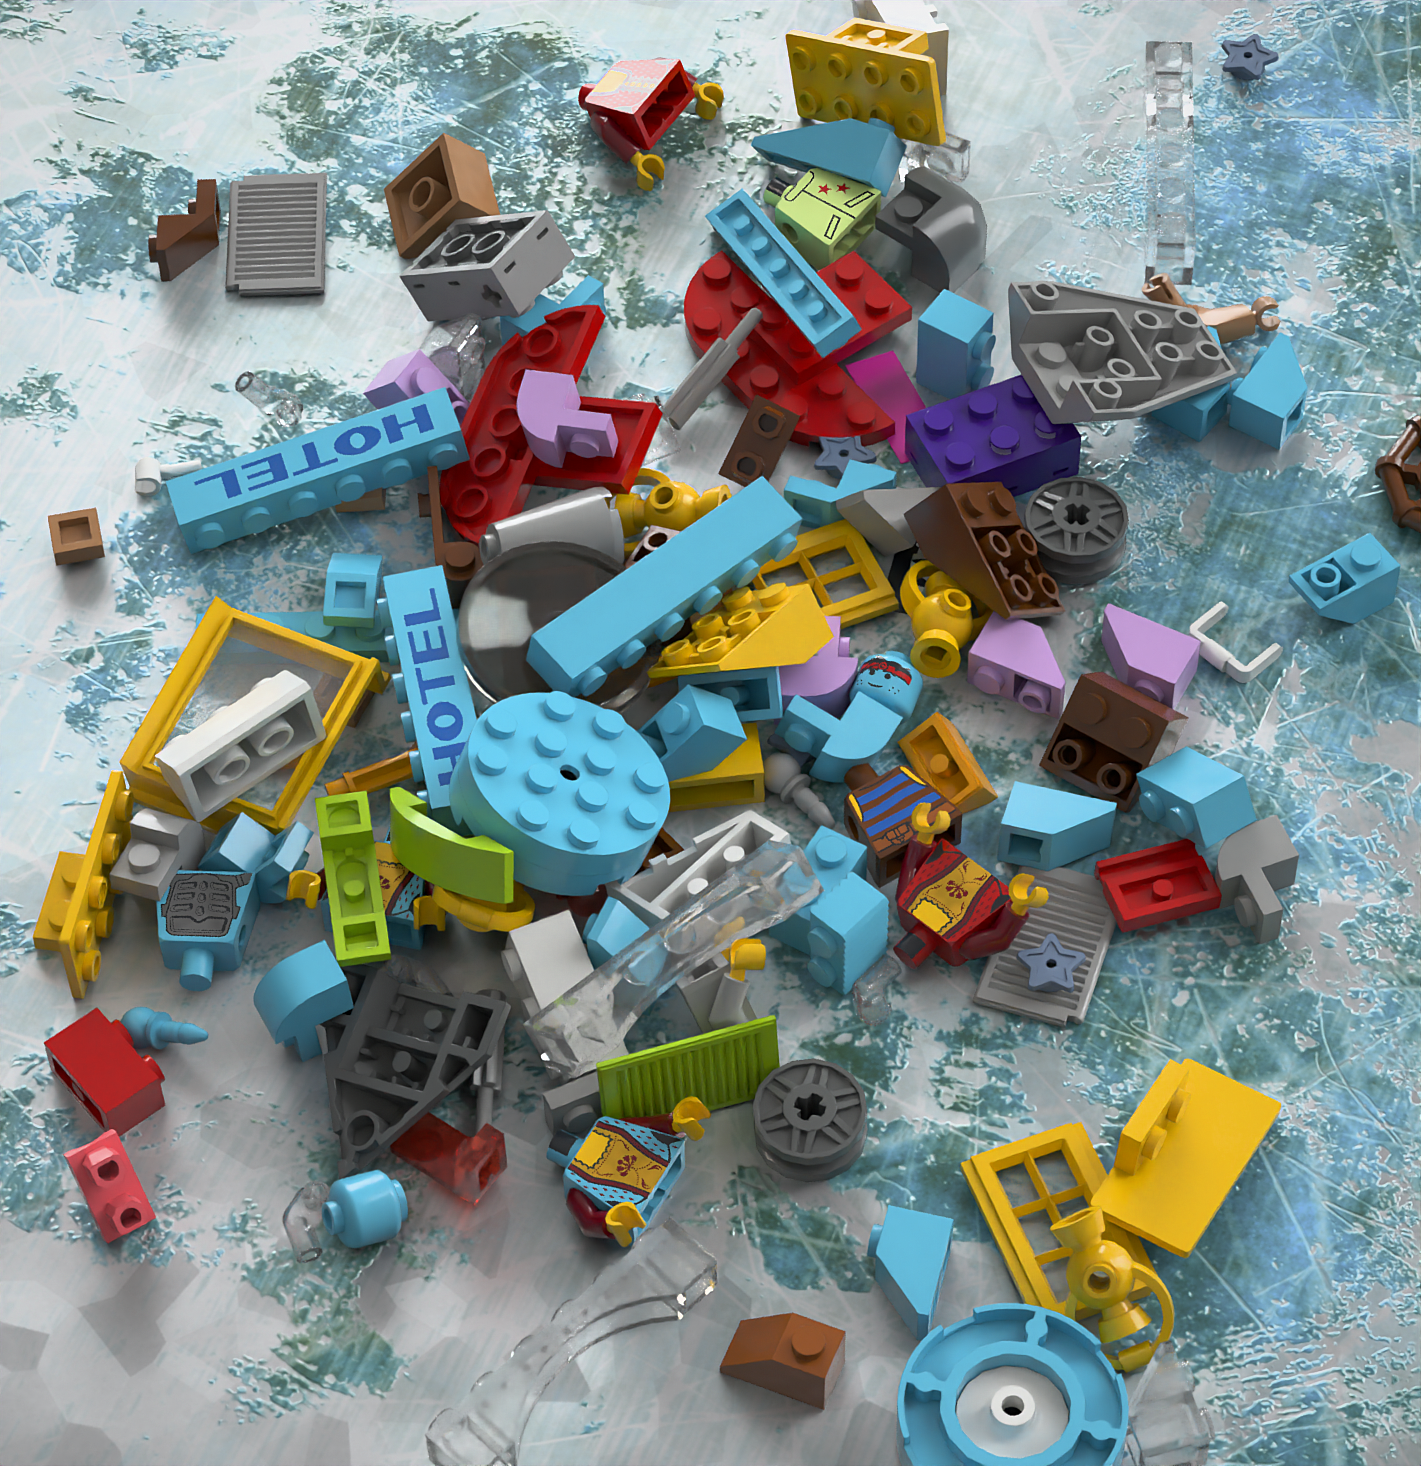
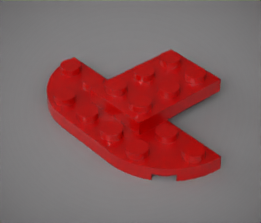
(781, 361)
(501, 462)

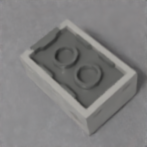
(488, 266)

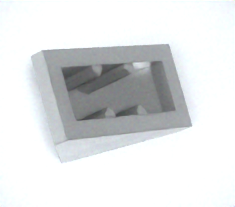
(880, 516)

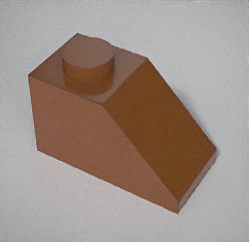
(788, 1356)

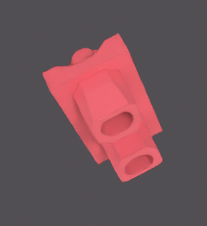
(110, 1186)

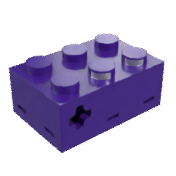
(991, 438)

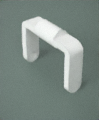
(1221, 657)

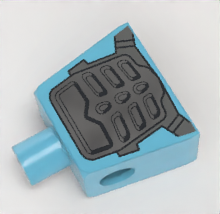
(206, 923)

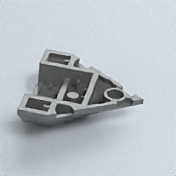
(399, 1058)

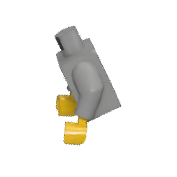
(719, 987)

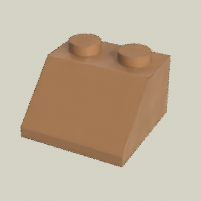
(434, 190)

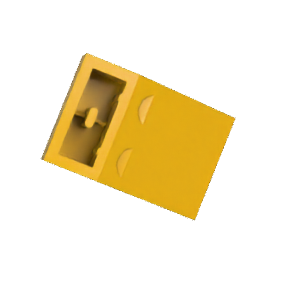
(750, 632)

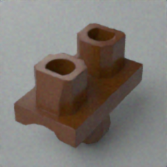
(759, 442)

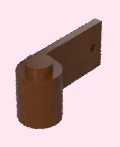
(458, 559)

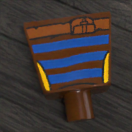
(881, 812)

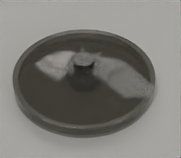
(521, 595)

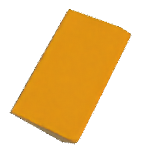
(947, 763)

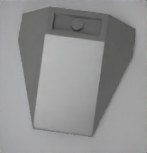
(1108, 352)

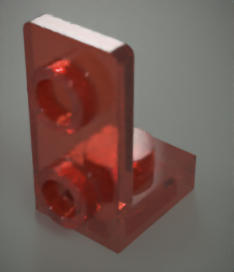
(451, 1158)

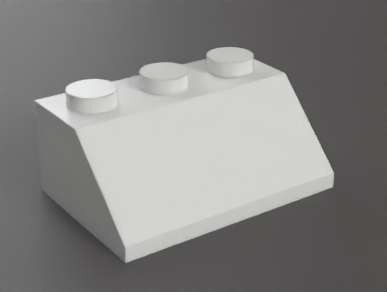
(242, 744)

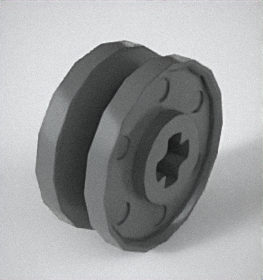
(1077, 529)
(810, 1120)

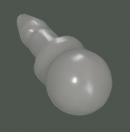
(784, 777)

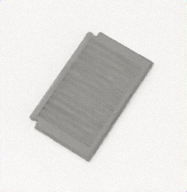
(277, 234)
(1081, 924)

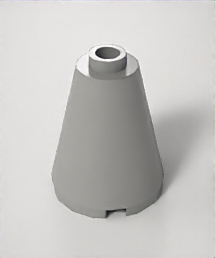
(573, 519)

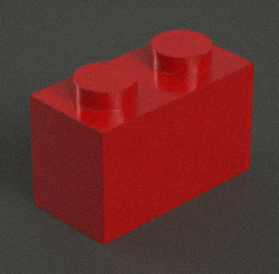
(105, 1072)

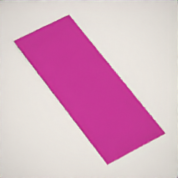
(892, 390)

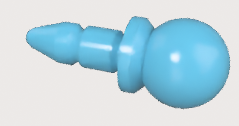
(158, 1029)

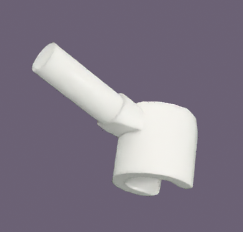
(150, 472)

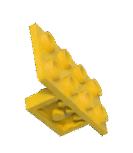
(868, 73)
(80, 891)
(1183, 1154)

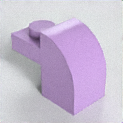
(555, 425)
(824, 678)

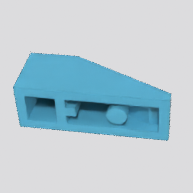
(843, 147)

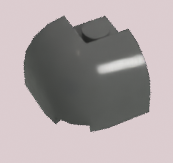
(939, 226)

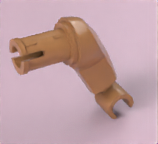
(1230, 321)

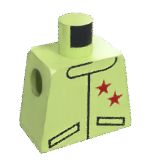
(823, 214)

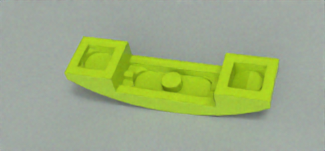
(438, 855)
(352, 879)

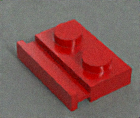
(1157, 885)

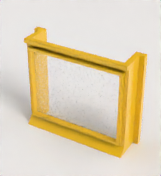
(219, 668)

